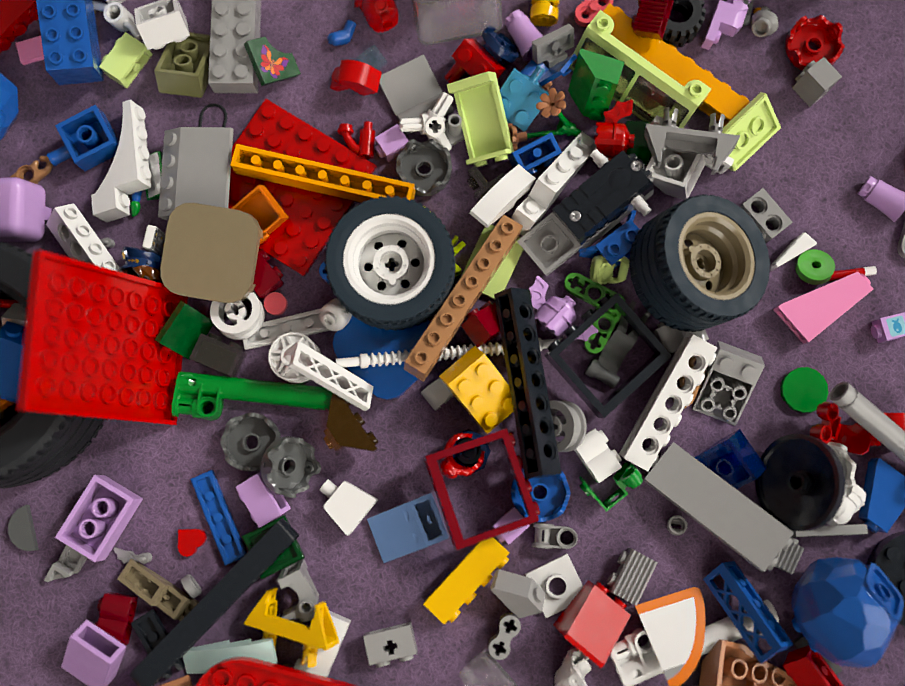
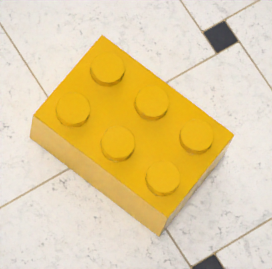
(479, 389)

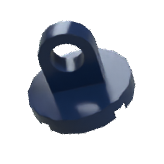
(499, 45)

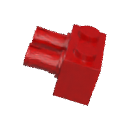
(474, 60)

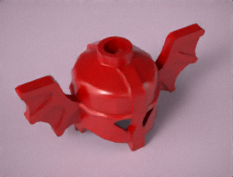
(614, 136)

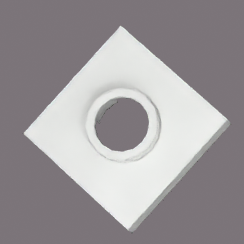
(561, 568)

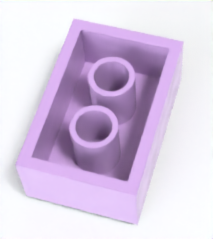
(99, 518)

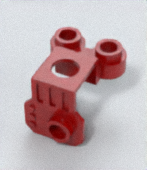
(831, 430)

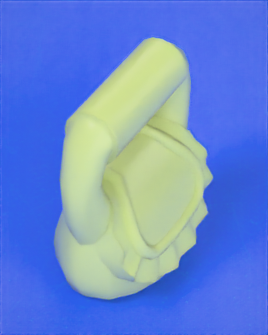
(602, 271)

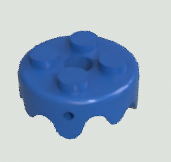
(552, 504)

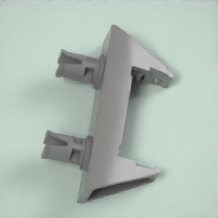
(689, 140)

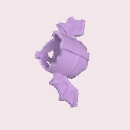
(555, 313)

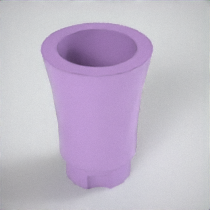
(522, 32)
(883, 197)

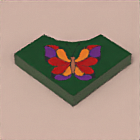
(270, 63)

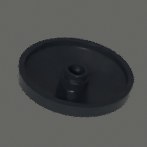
(801, 482)

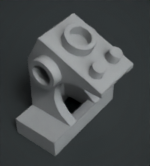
(298, 578)

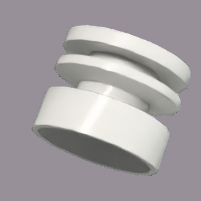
(280, 365)

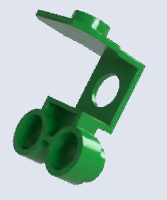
(625, 477)

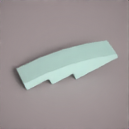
(203, 657)

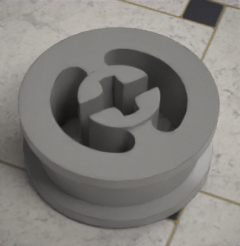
(570, 426)

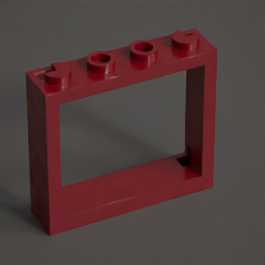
(444, 501)

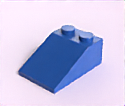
(11, 355)

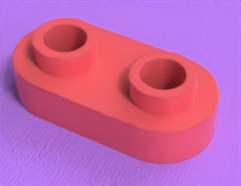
(590, 8)

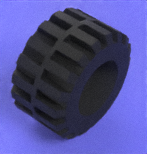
(685, 32)

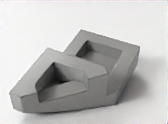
(67, 565)

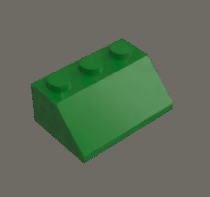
(594, 83)

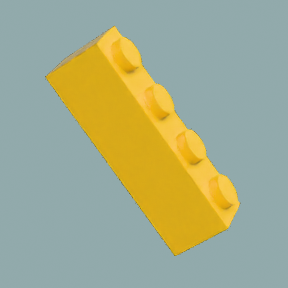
(465, 579)

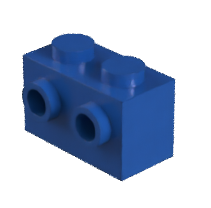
(538, 153)

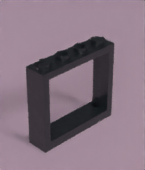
(603, 409)

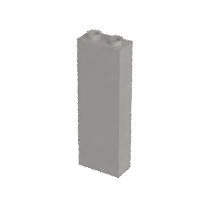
(719, 508)

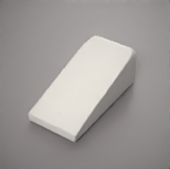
(796, 247)

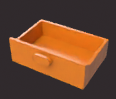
(264, 209)

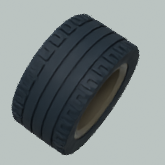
(699, 264)

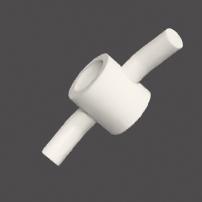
(118, 17)

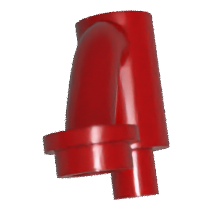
(366, 139)

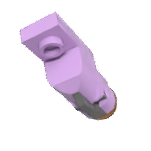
(728, 20)

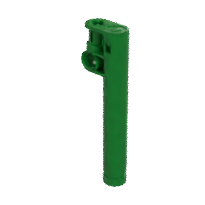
(204, 389)

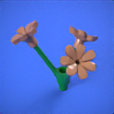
(551, 105)

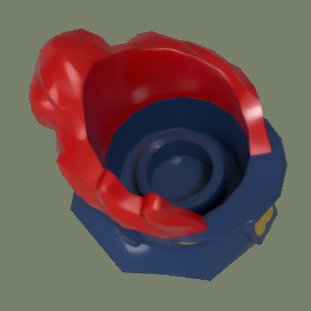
(465, 462)

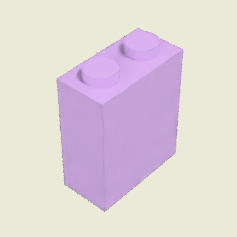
(93, 655)

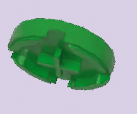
(804, 389)

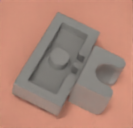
(552, 47)

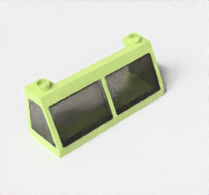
(640, 79)

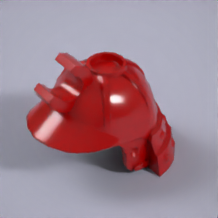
(380, 14)

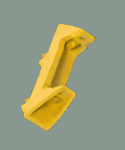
(319, 635)

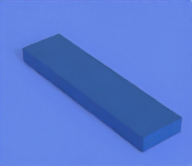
(218, 517)

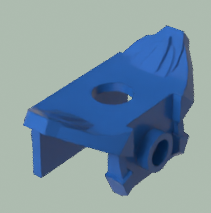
(616, 244)

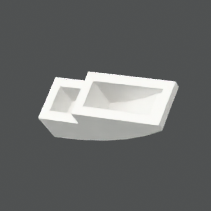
(503, 196)

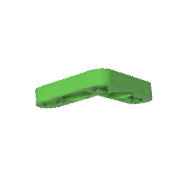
(612, 315)

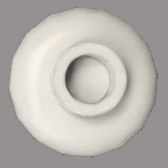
(334, 315)

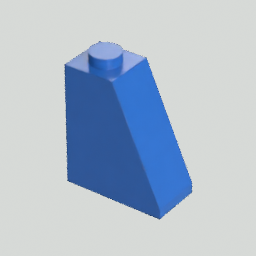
(884, 496)

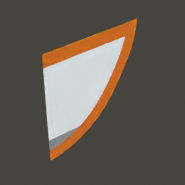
(675, 631)

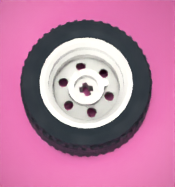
(388, 222)

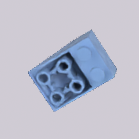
(408, 528)

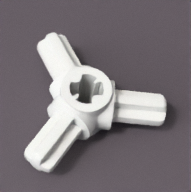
(422, 123)

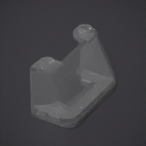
(454, 20)

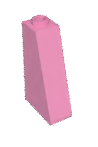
(821, 307)

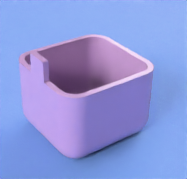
(22, 210)

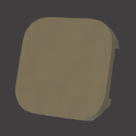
(210, 253)

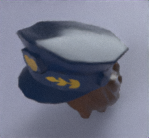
(142, 263)

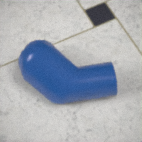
(343, 36)

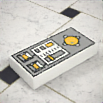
(154, 240)

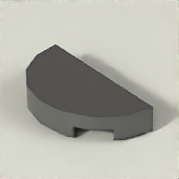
(22, 529)

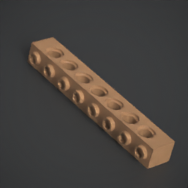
(462, 298)

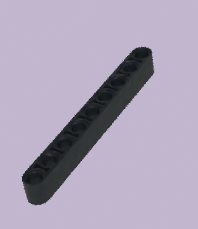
(214, 604)

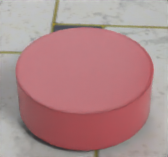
(275, 303)

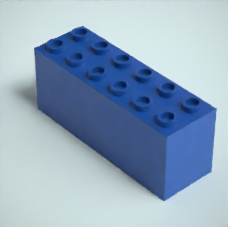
(70, 41)

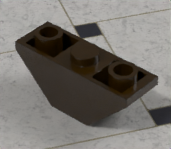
(348, 427)

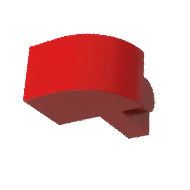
(356, 76)

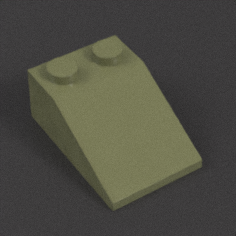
(184, 66)

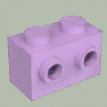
(260, 501)

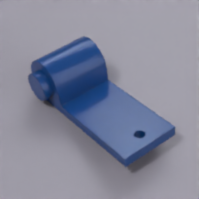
(550, 74)

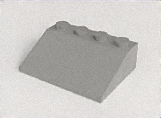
(195, 167)

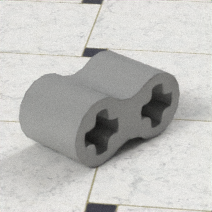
(504, 636)

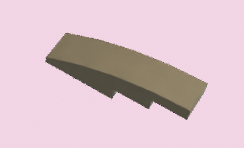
(156, 590)

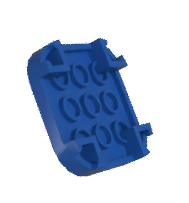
(360, 338)

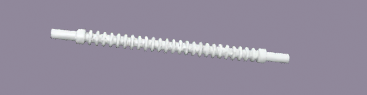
(365, 360)

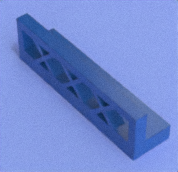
(754, 608)

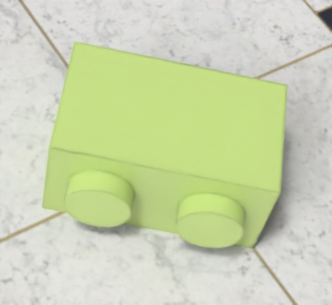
(125, 60)

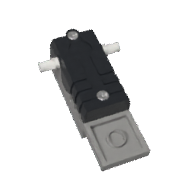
(590, 210)

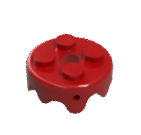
(816, 30)

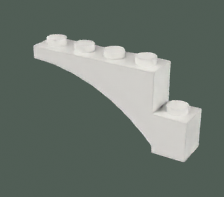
(129, 169)
(553, 182)

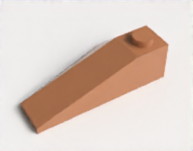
(736, 665)

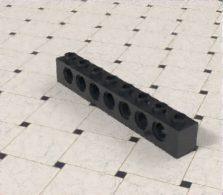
(527, 383)

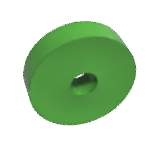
(812, 275)

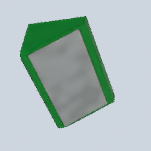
(155, 167)

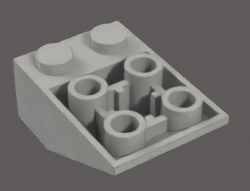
(728, 383)

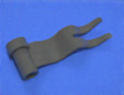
(614, 352)

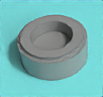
(191, 586)

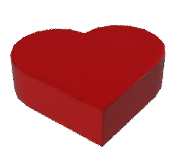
(190, 540)

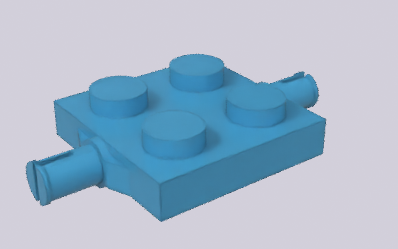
(520, 96)

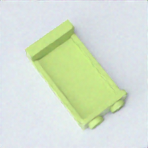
(482, 118)

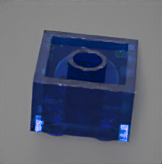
(733, 460)

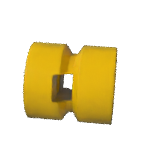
(544, 12)

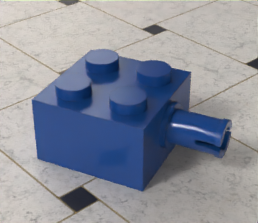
(86, 139)

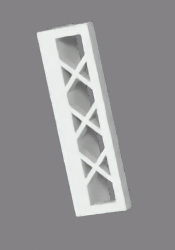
(329, 375)

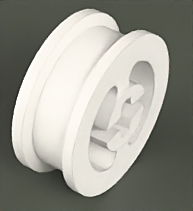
(244, 323)

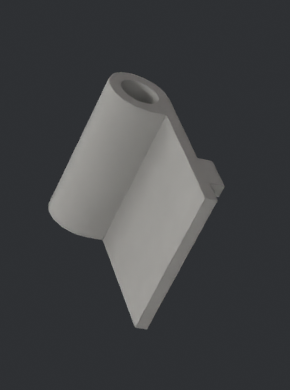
(411, 89)

